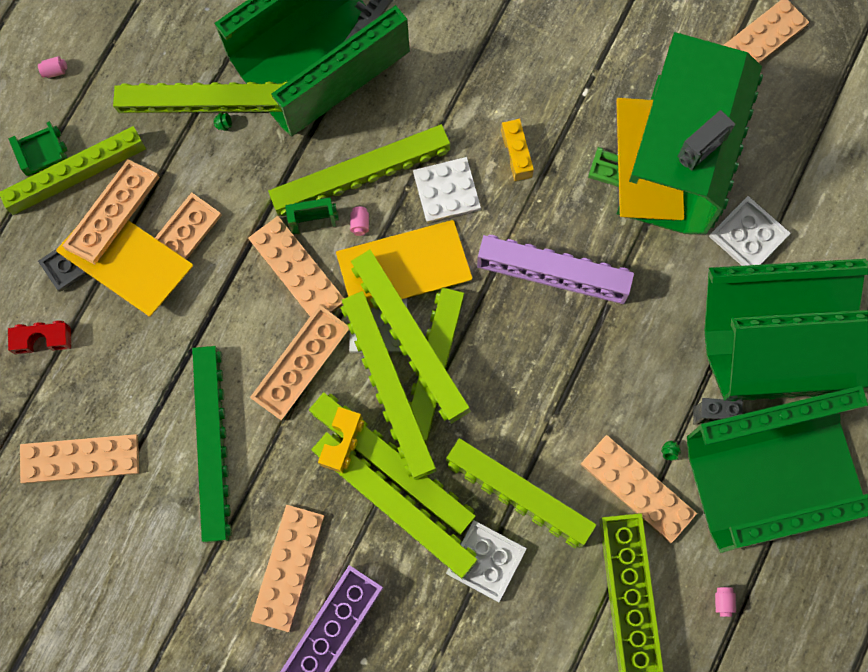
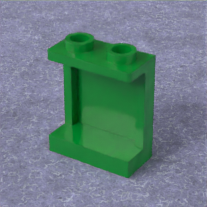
(39, 149)
(310, 211)

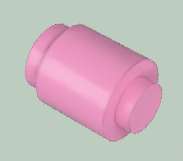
(52, 67)
(359, 221)
(725, 601)

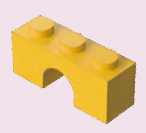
(518, 150)
(337, 456)

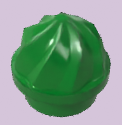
(223, 121)
(671, 450)

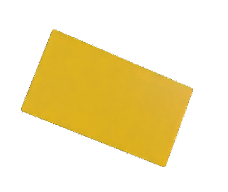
(645, 198)
(412, 261)
(135, 268)

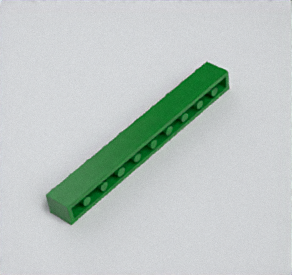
(210, 445)

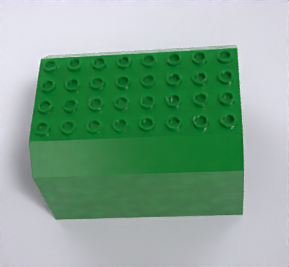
(308, 50)
(692, 88)
(787, 329)
(777, 471)

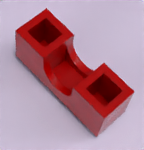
(22, 337)

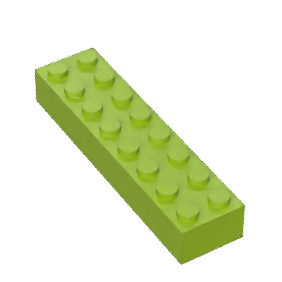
(520, 493)
(630, 594)

